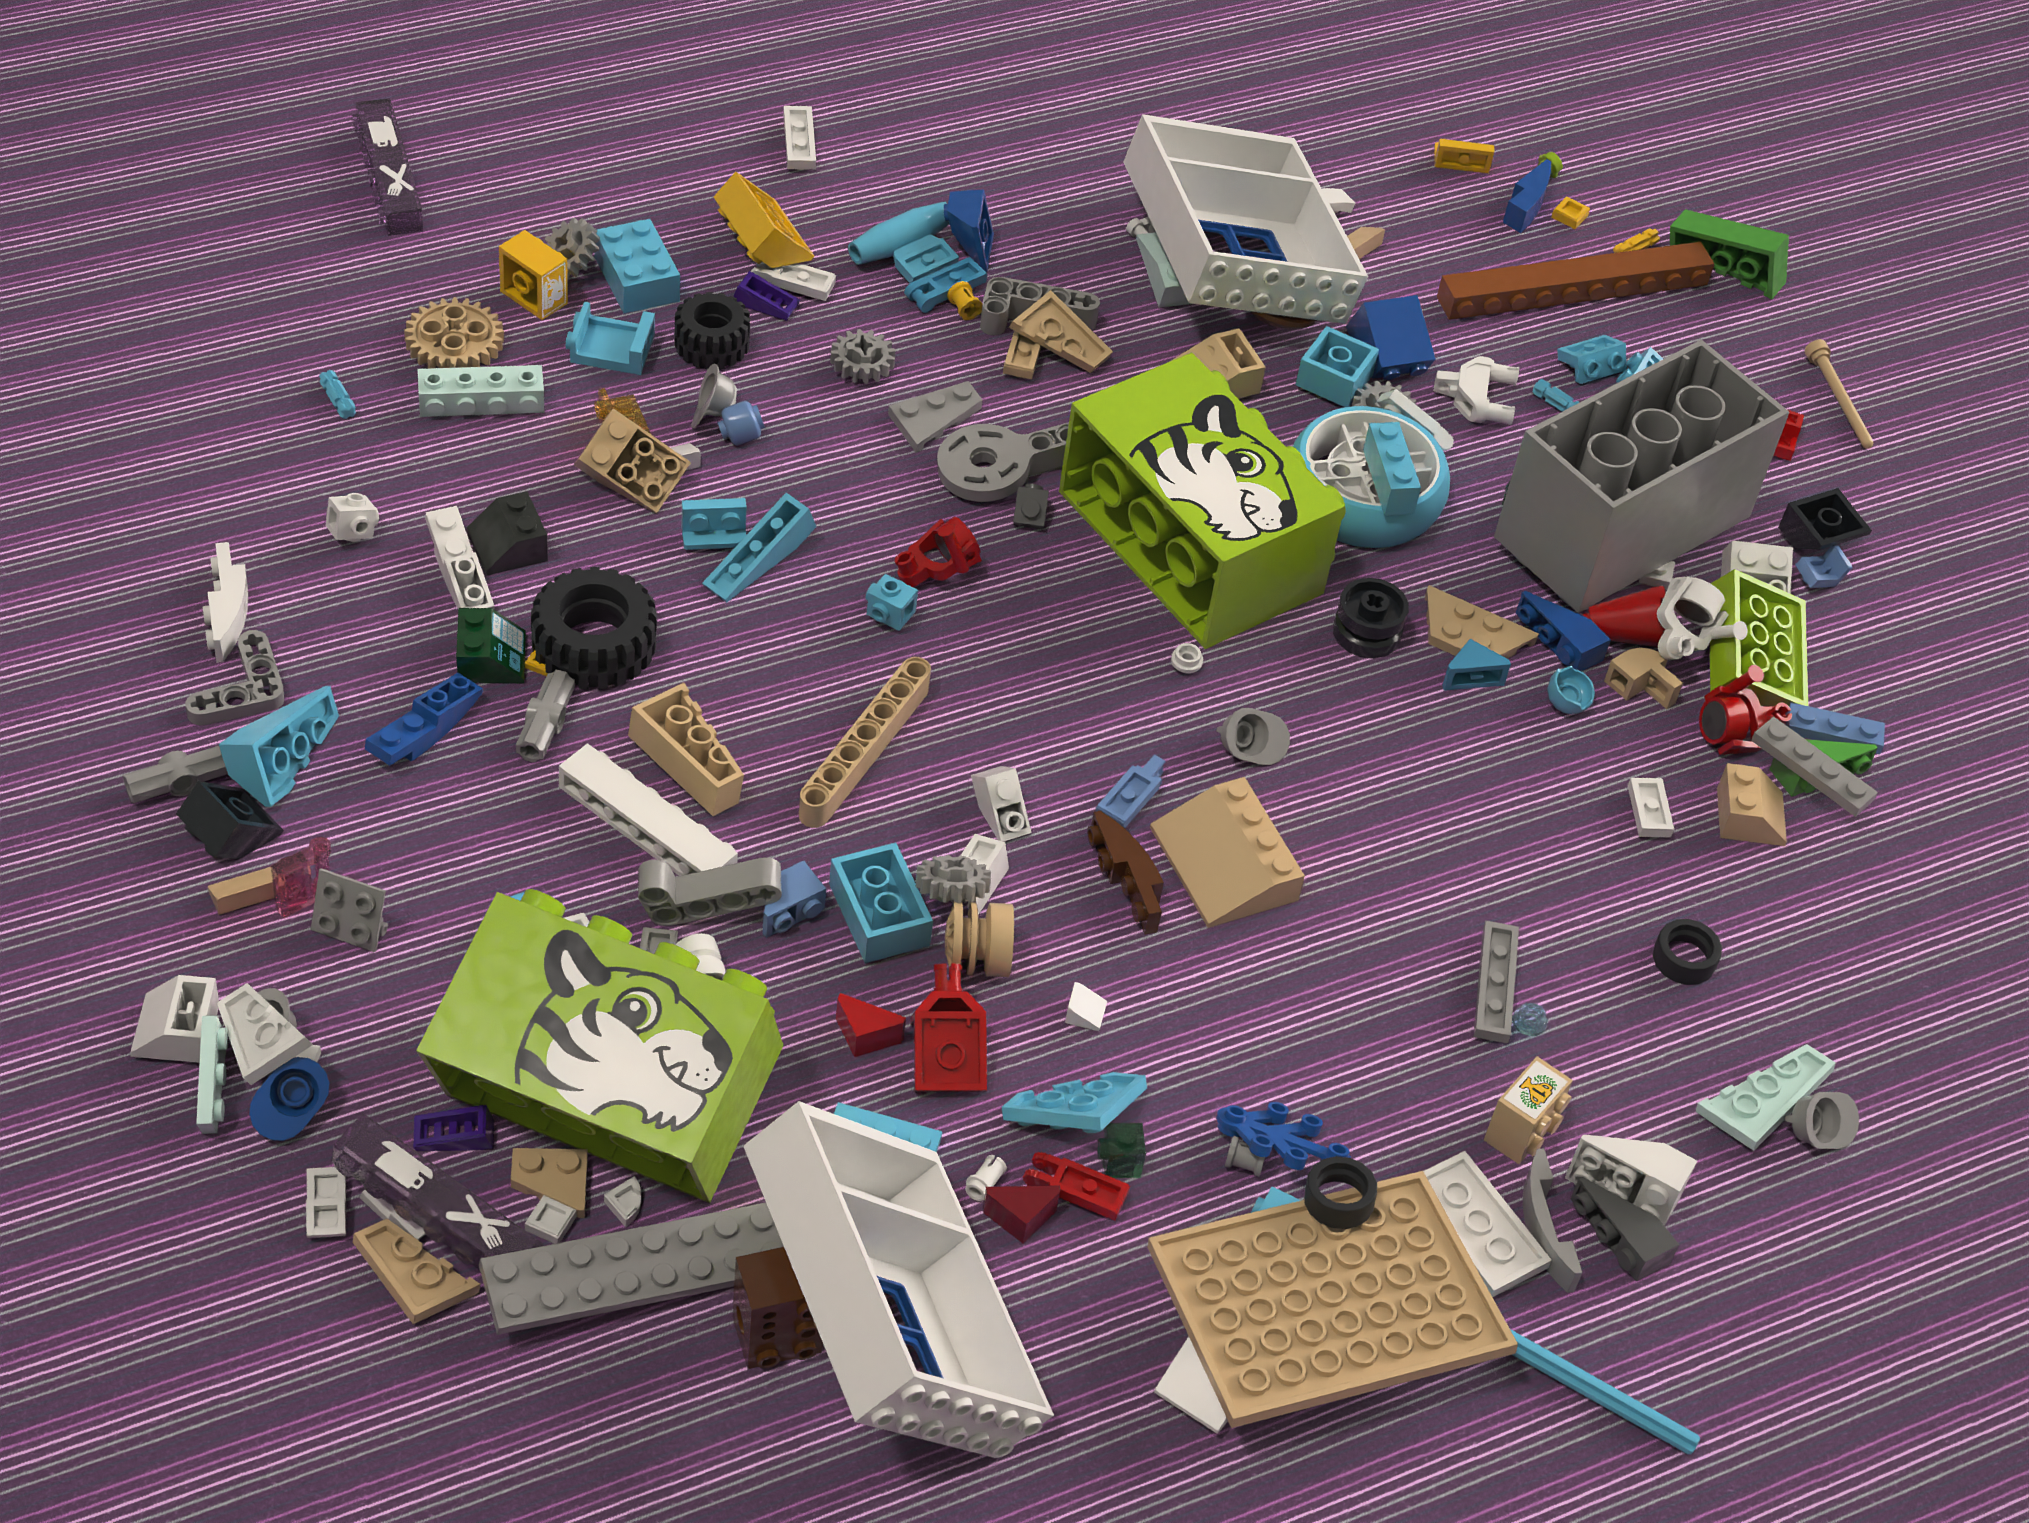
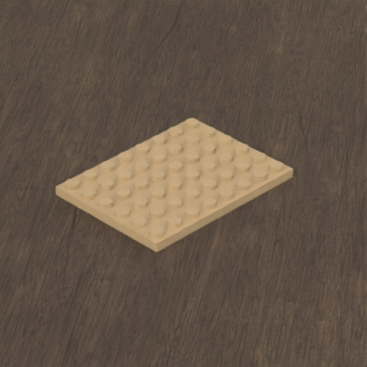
(1326, 1313)

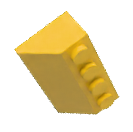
(760, 224)

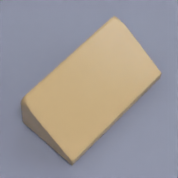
(1366, 240)
(242, 891)

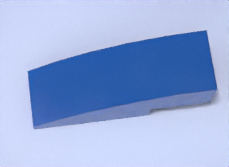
(1527, 197)

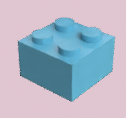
(1336, 366)

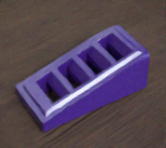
(757, 295)
(455, 1141)

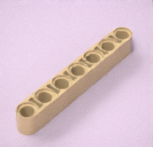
(864, 742)

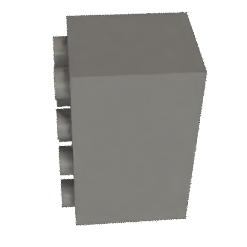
(1639, 474)

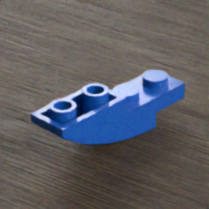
(428, 721)

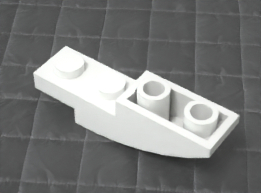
(456, 559)
(226, 603)

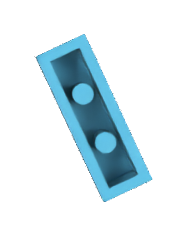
(1391, 468)

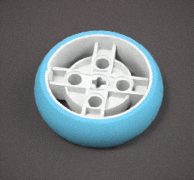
(1343, 436)

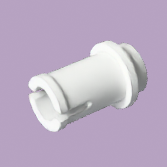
(985, 1177)

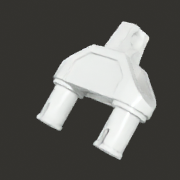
(1471, 387)

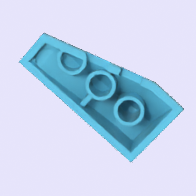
(273, 748)

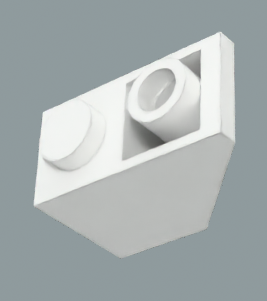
(1002, 802)

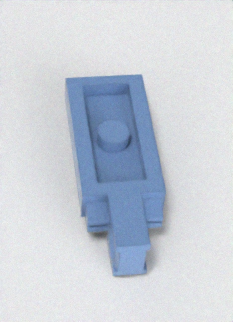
(1132, 791)

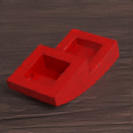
(1788, 438)

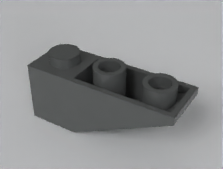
(1629, 1231)

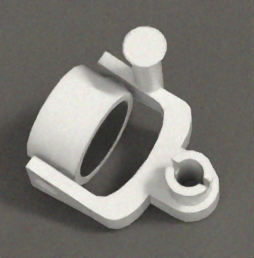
(1699, 604)

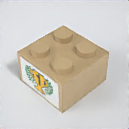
(1529, 1111)

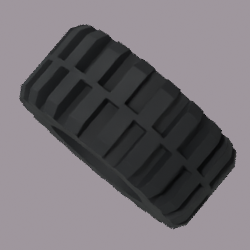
(599, 598)

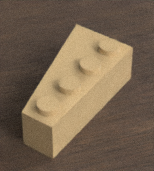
(687, 748)

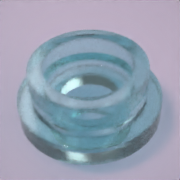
(1533, 1013)

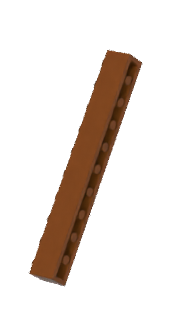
(1574, 280)

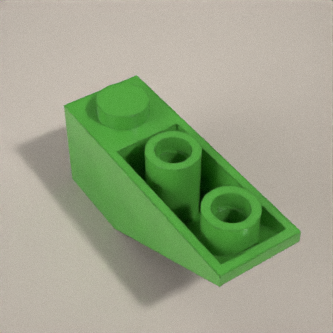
(1852, 756)

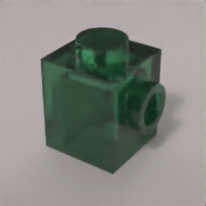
(1122, 1150)

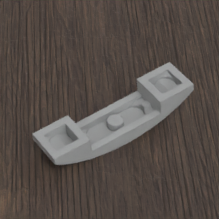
(1565, 1264)

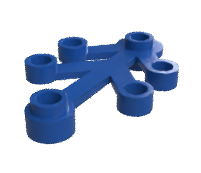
(1283, 1137)

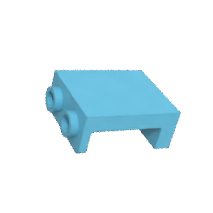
(610, 342)

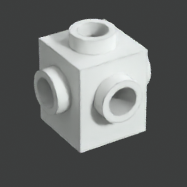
(351, 517)

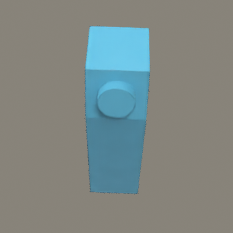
(762, 548)

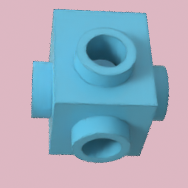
(891, 602)

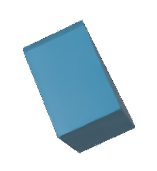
(1476, 668)

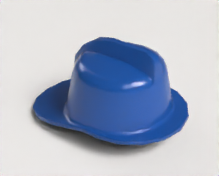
(289, 1099)

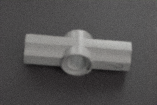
(545, 716)
(175, 774)

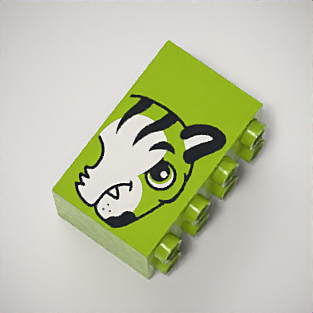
(1200, 498)
(604, 1042)

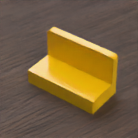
(1463, 155)

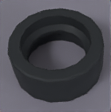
(1696, 934)
(1340, 1214)

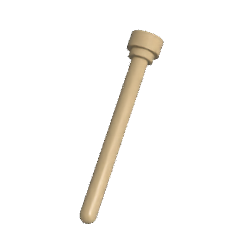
(1819, 354)

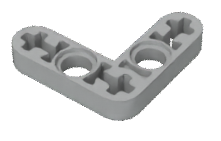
(251, 691)

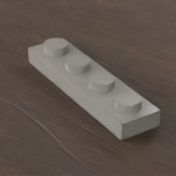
(1814, 766)
(1496, 982)

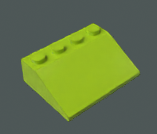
(1773, 641)

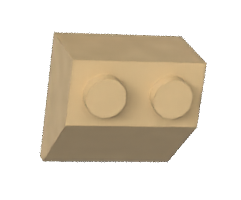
(1750, 806)

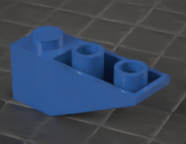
(1567, 633)

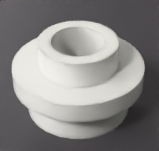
(1187, 658)

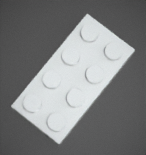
(1486, 1225)

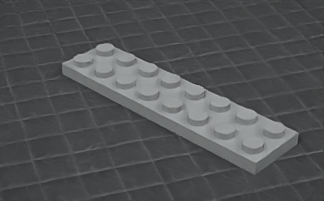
(623, 1268)

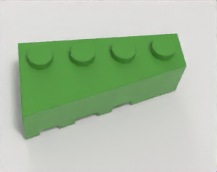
(1737, 249)

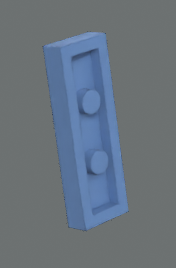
(1834, 726)

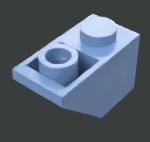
(801, 898)

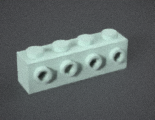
(481, 390)

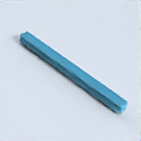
(1605, 1395)

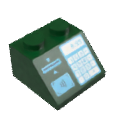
(490, 647)

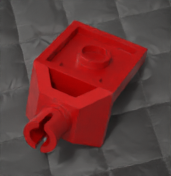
(949, 1037)

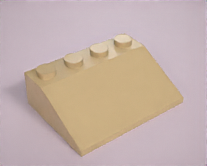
(1229, 854)

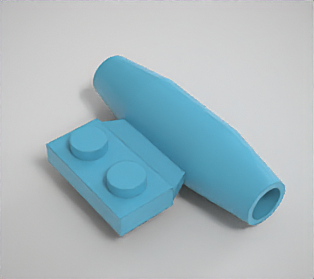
(909, 241)

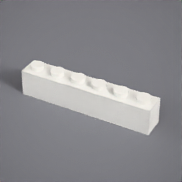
(642, 814)

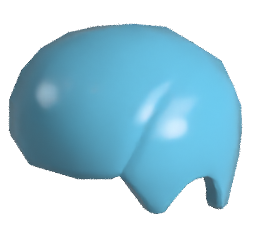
(1570, 690)

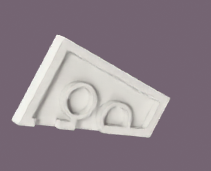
(259, 1033)

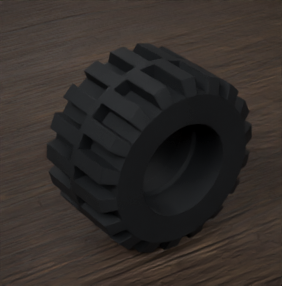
(712, 330)

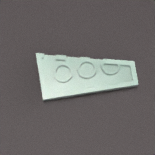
(1763, 1100)

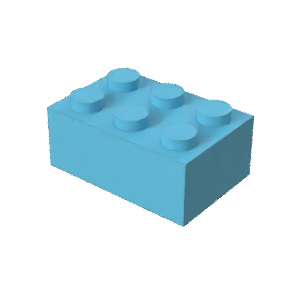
(637, 266)
(880, 902)

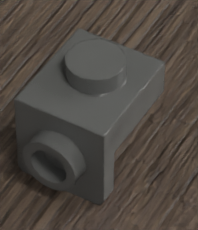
(1031, 506)

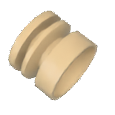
(981, 938)

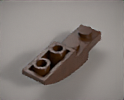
(1131, 866)

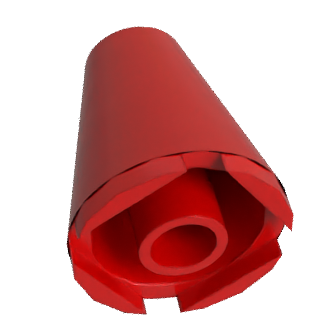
(1631, 617)

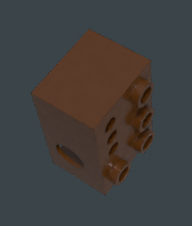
(772, 1311)

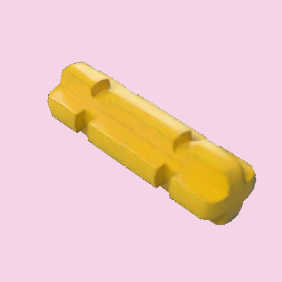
(1639, 241)

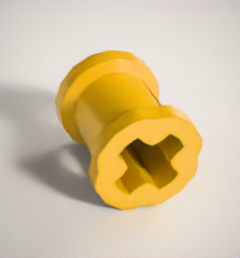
(966, 302)

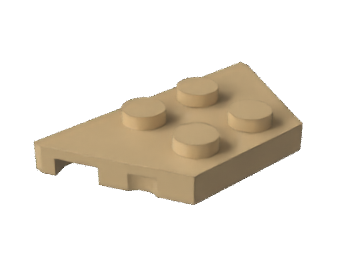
(1456, 621)

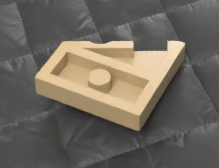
(552, 1173)

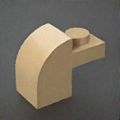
(1643, 670)

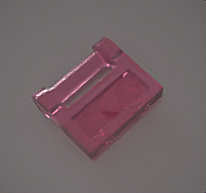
(293, 876)

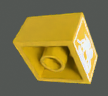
(533, 274)

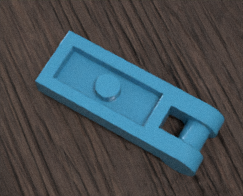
(941, 281)

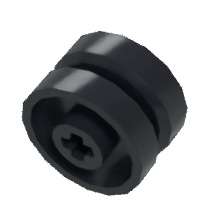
(1370, 618)

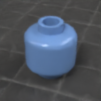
(741, 423)

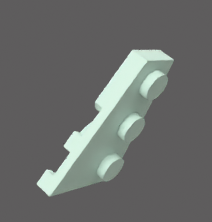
(211, 1074)

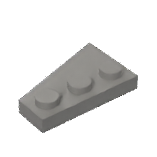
(933, 412)

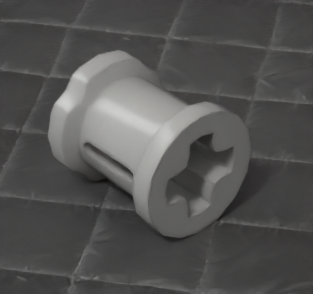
(1240, 1156)

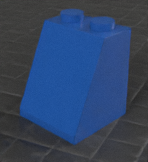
(1398, 332)

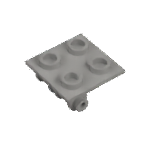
(348, 910)

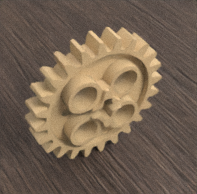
(454, 335)

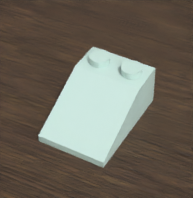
(1160, 272)

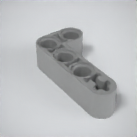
(1010, 297)
(708, 892)

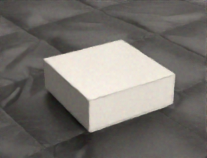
(550, 1220)

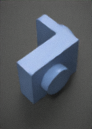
(1825, 569)

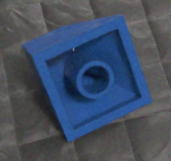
(971, 224)

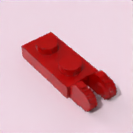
(1079, 1184)

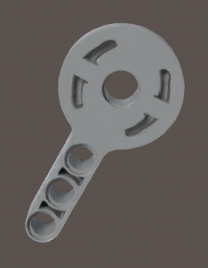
(1004, 450)

